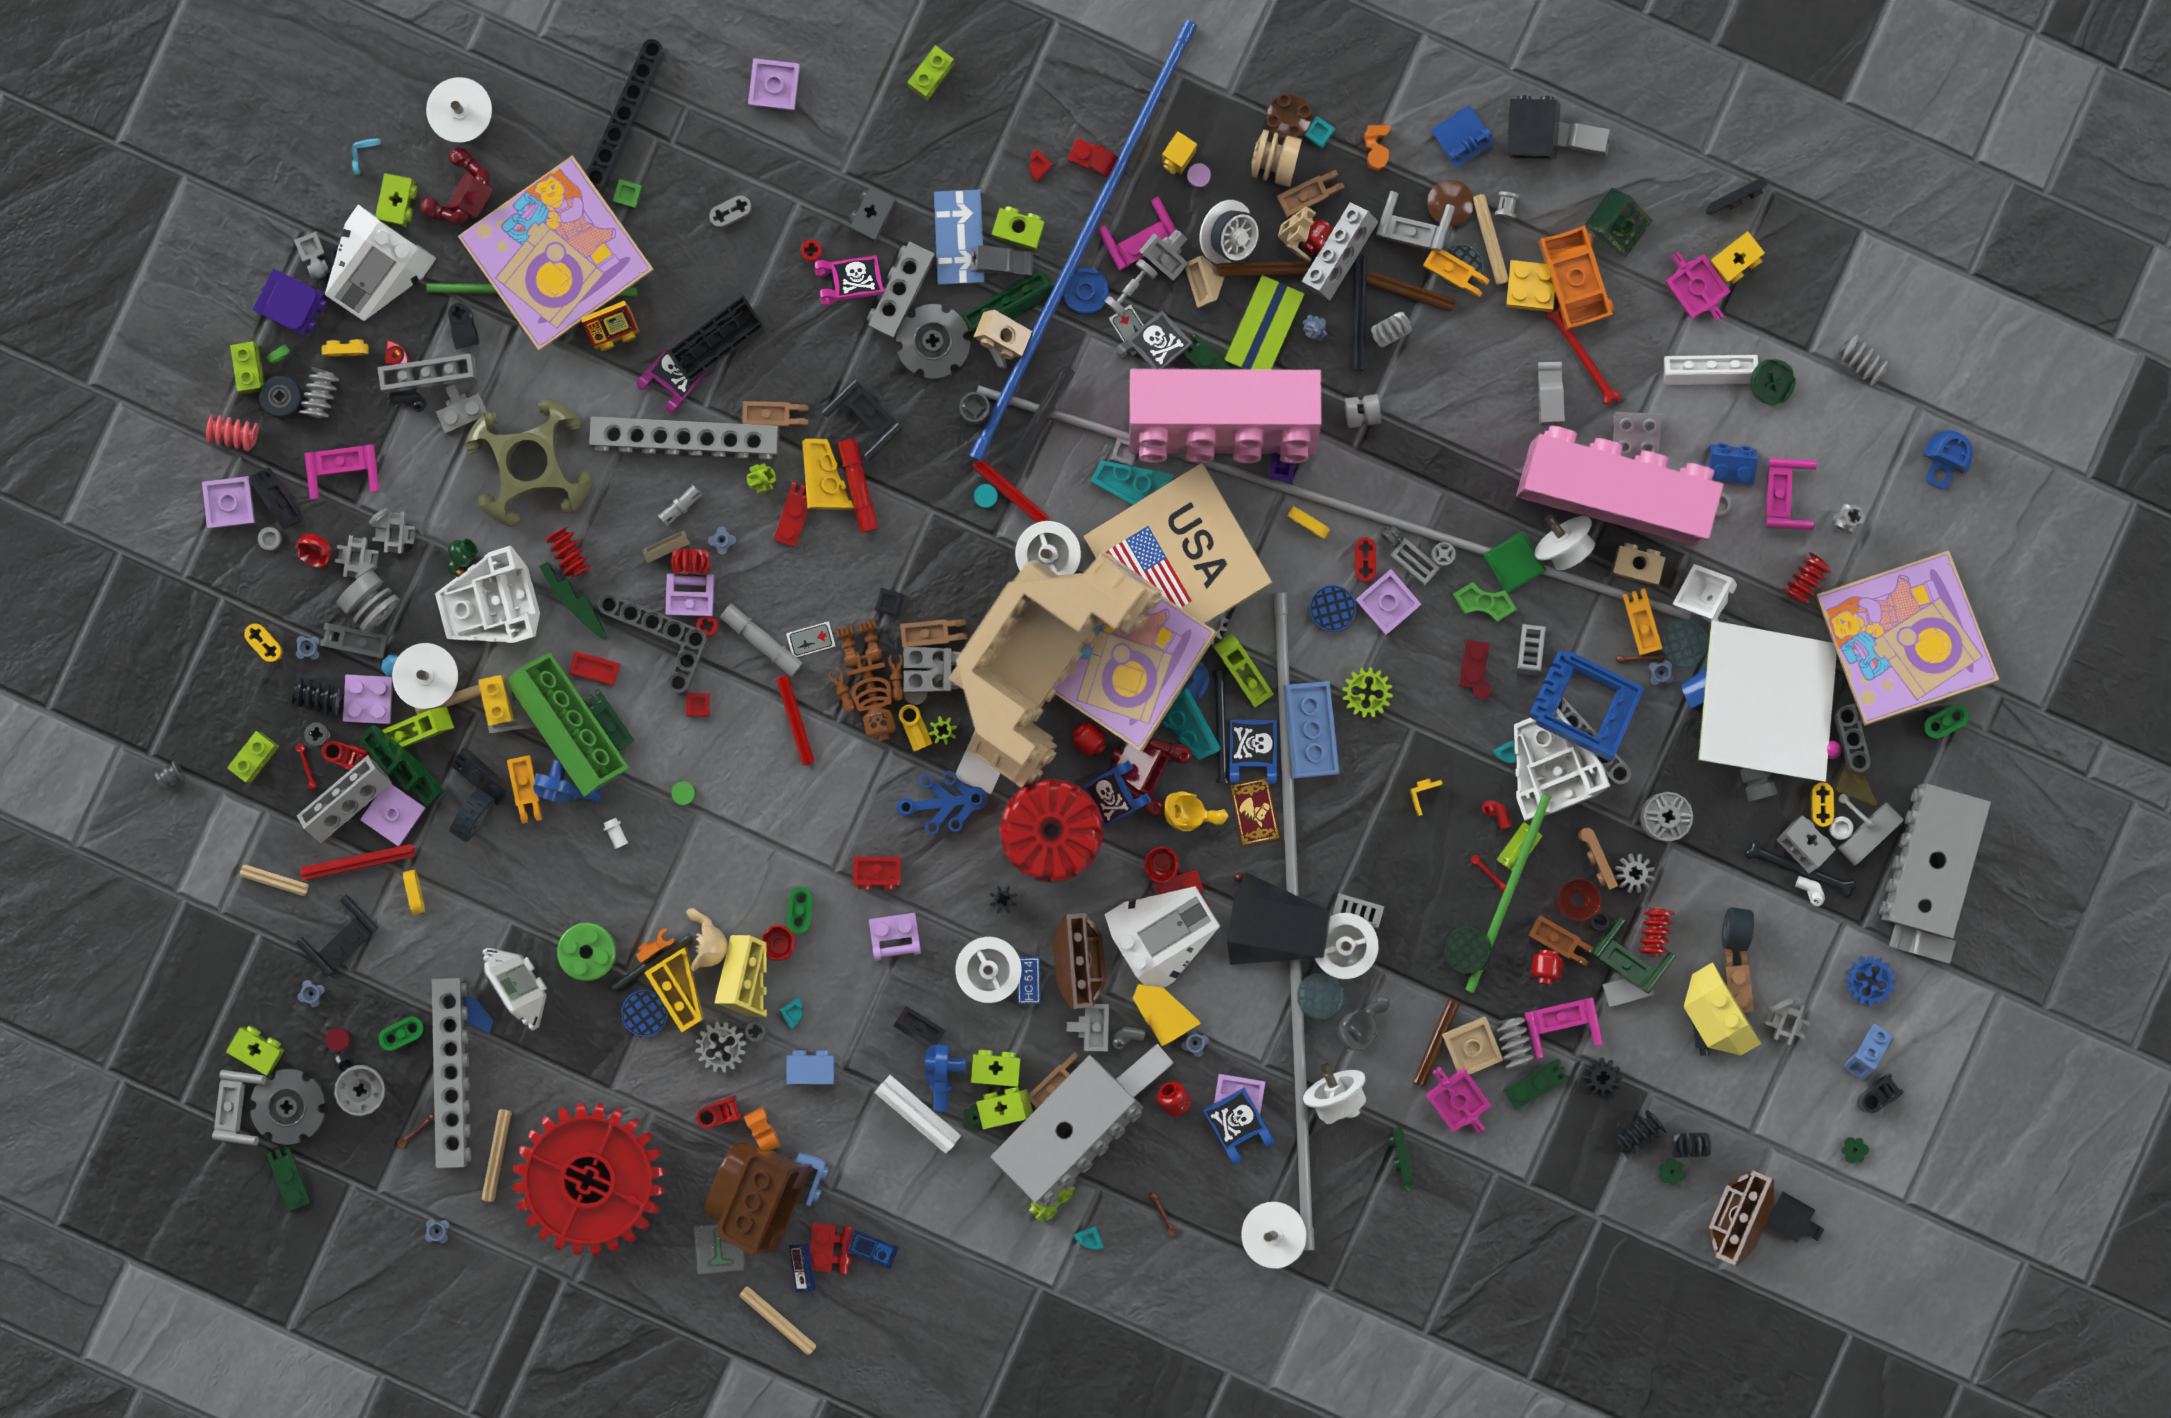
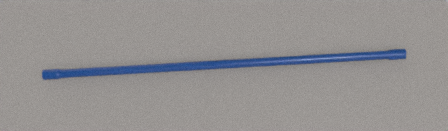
(1182, 40)

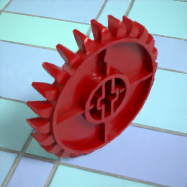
(549, 1177)

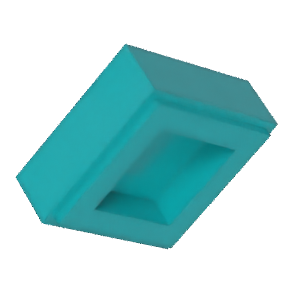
(1319, 132)

